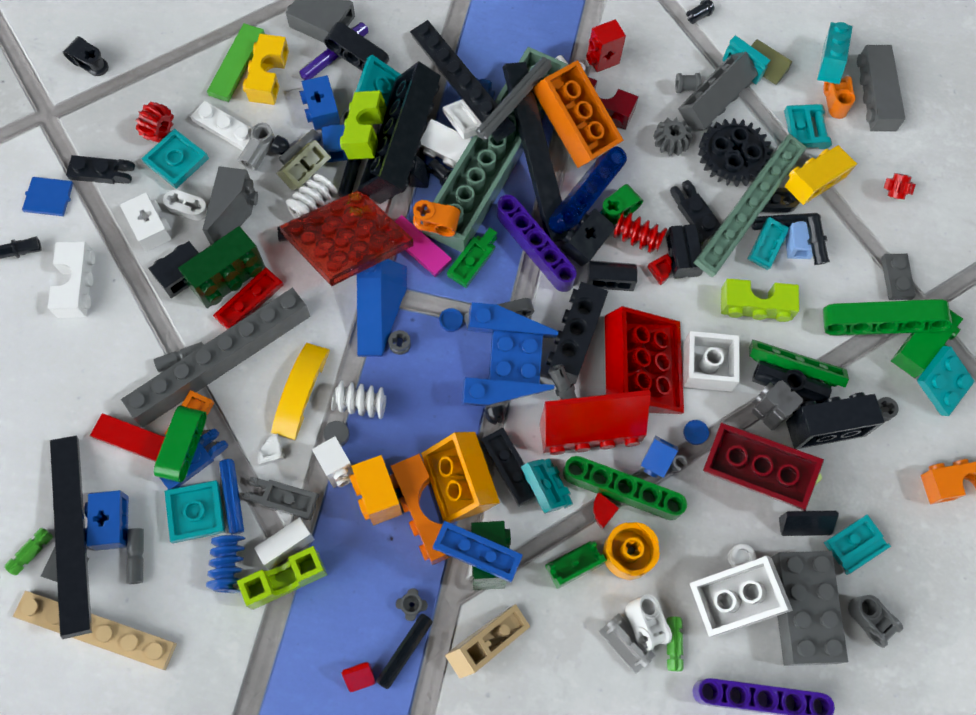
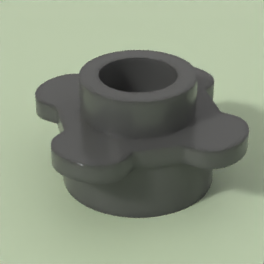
(419, 604)

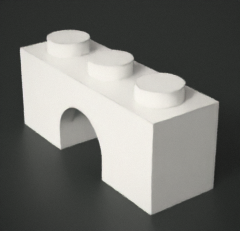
(73, 297)

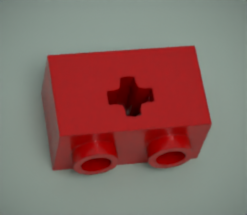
(605, 45)

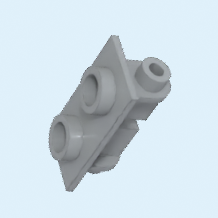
(623, 641)

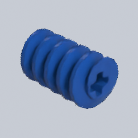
(225, 563)

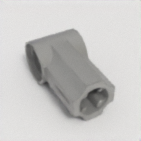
(256, 147)

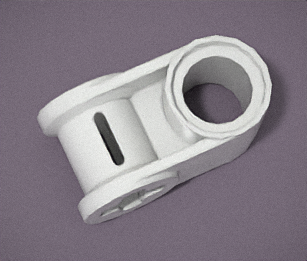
(648, 622)

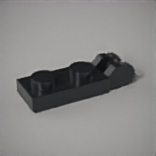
(99, 170)
(695, 210)

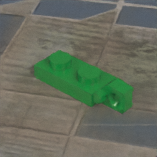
(473, 258)

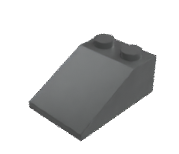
(229, 202)

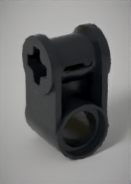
(86, 56)

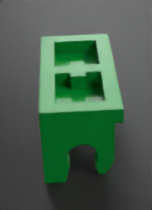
(575, 564)

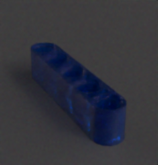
(587, 190)

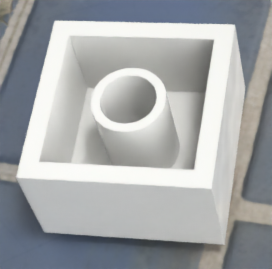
(711, 361)

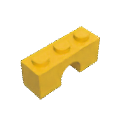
(268, 53)

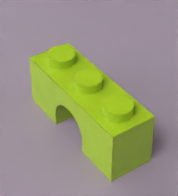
(359, 137)
(739, 301)
(274, 583)

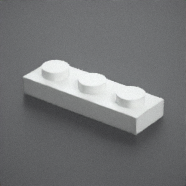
(222, 125)

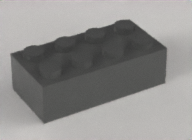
(815, 626)

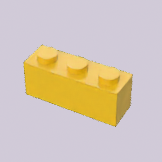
(819, 174)

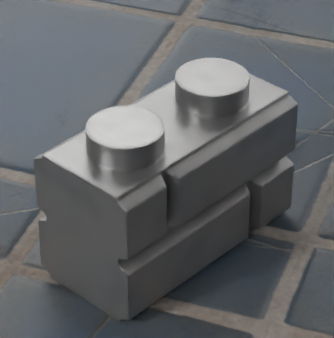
(775, 404)

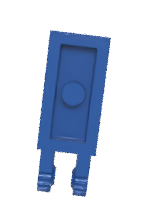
(201, 457)

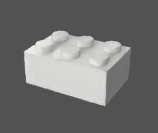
(740, 596)

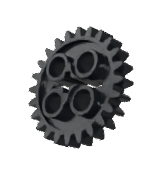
(734, 151)

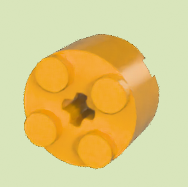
(643, 558)

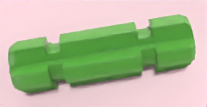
(28, 551)
(675, 647)

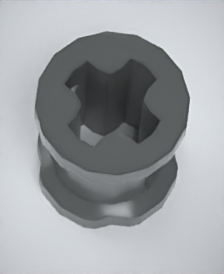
(687, 82)

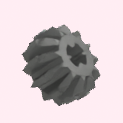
(673, 136)

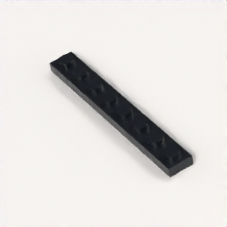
(459, 77)

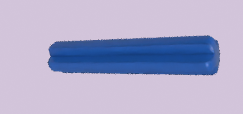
(231, 497)

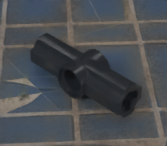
(805, 387)

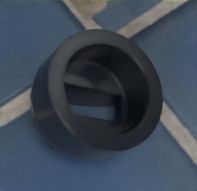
(280, 145)
(495, 414)

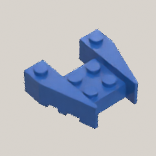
(513, 356)

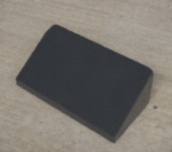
(808, 523)

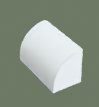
(284, 543)

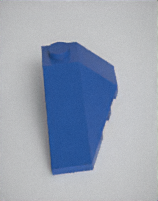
(378, 304)

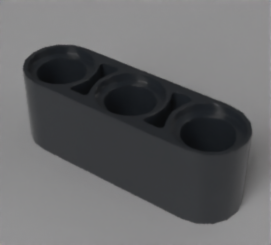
(352, 46)

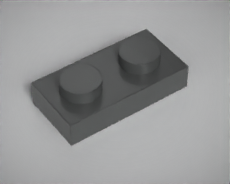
(898, 276)

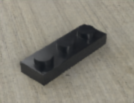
(508, 465)

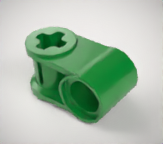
(622, 200)

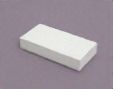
(462, 118)

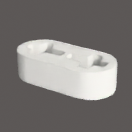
(184, 207)

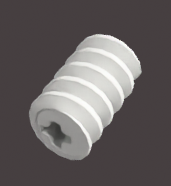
(310, 195)
(359, 399)

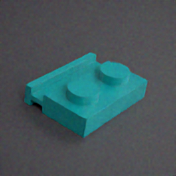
(759, 60)
(857, 544)

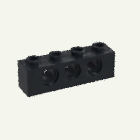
(585, 297)

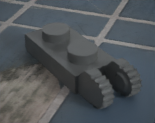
(284, 498)

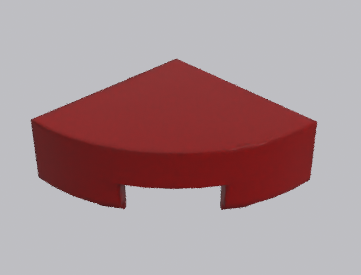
(661, 268)
(603, 510)

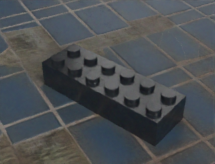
(400, 133)

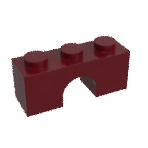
(620, 106)

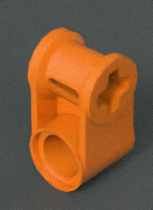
(839, 97)
(437, 219)

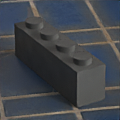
(881, 88)
(718, 91)

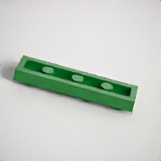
(789, 360)

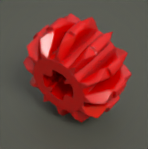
(154, 121)

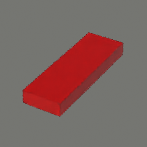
(248, 298)
(128, 437)

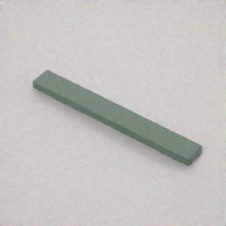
(749, 206)

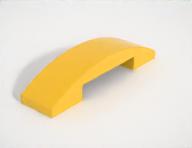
(298, 390)

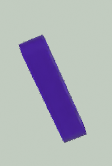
(537, 253)
(749, 701)

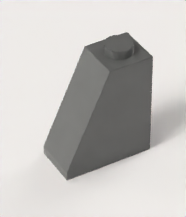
(319, 16)

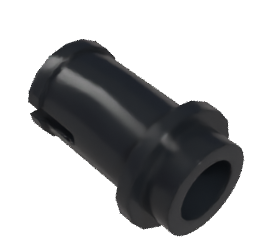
(704, 9)
(438, 171)

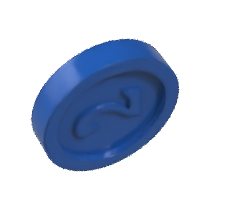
(451, 320)
(696, 432)

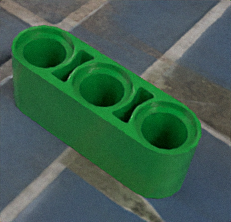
(180, 444)

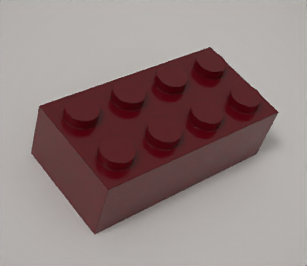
(763, 466)

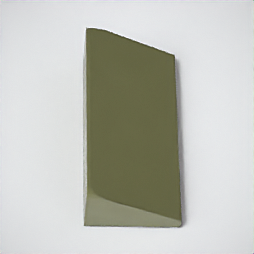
(778, 63)

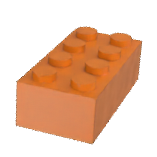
(577, 113)

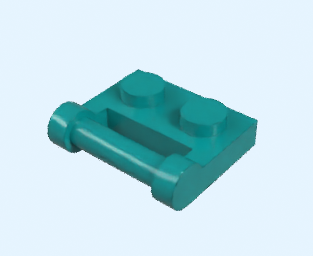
(801, 127)

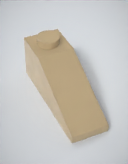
(487, 642)

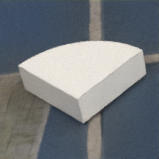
(271, 451)

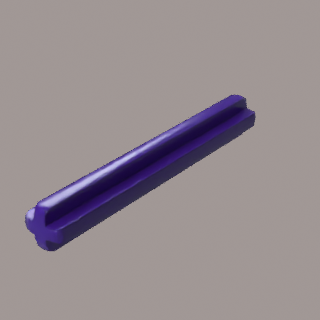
(327, 57)

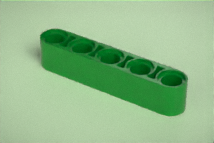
(887, 317)
(636, 485)

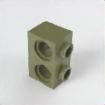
(303, 165)

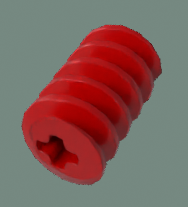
(639, 232)

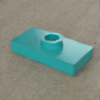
(768, 243)

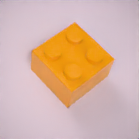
(378, 495)

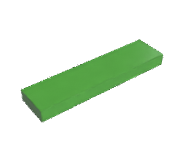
(234, 63)

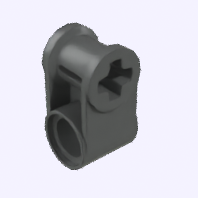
(878, 623)

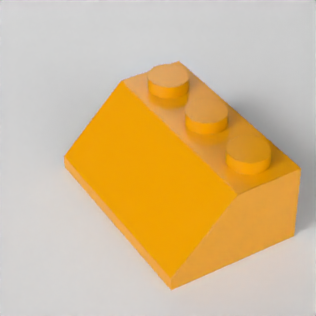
(460, 477)

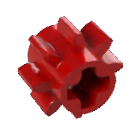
(899, 186)

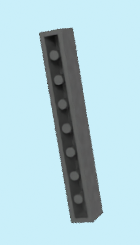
(216, 357)

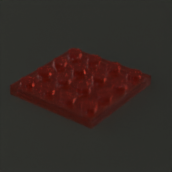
(346, 237)

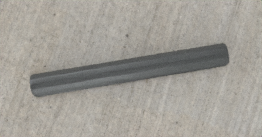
(513, 98)

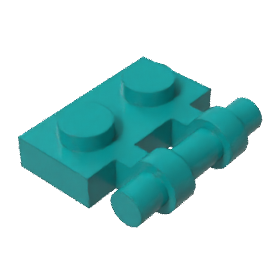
(547, 485)

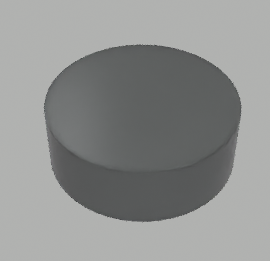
(338, 430)

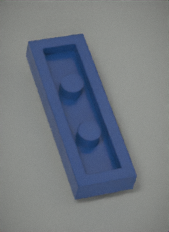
(477, 551)

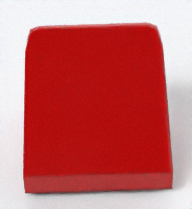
(358, 676)

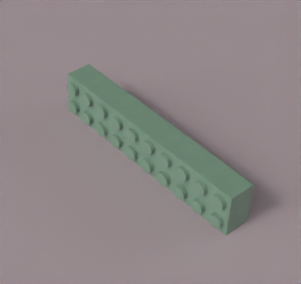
(484, 169)

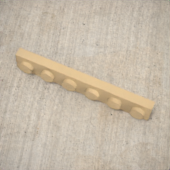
(105, 632)

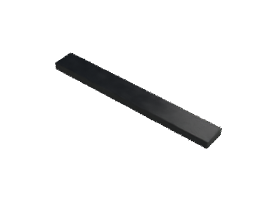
(535, 149)
(70, 538)

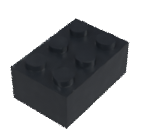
(834, 420)

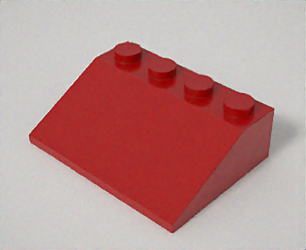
(644, 355)
(595, 422)

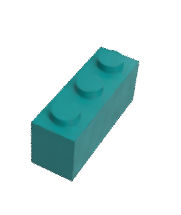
(835, 52)

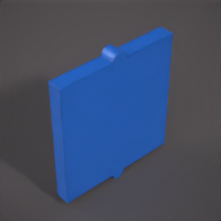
(47, 196)

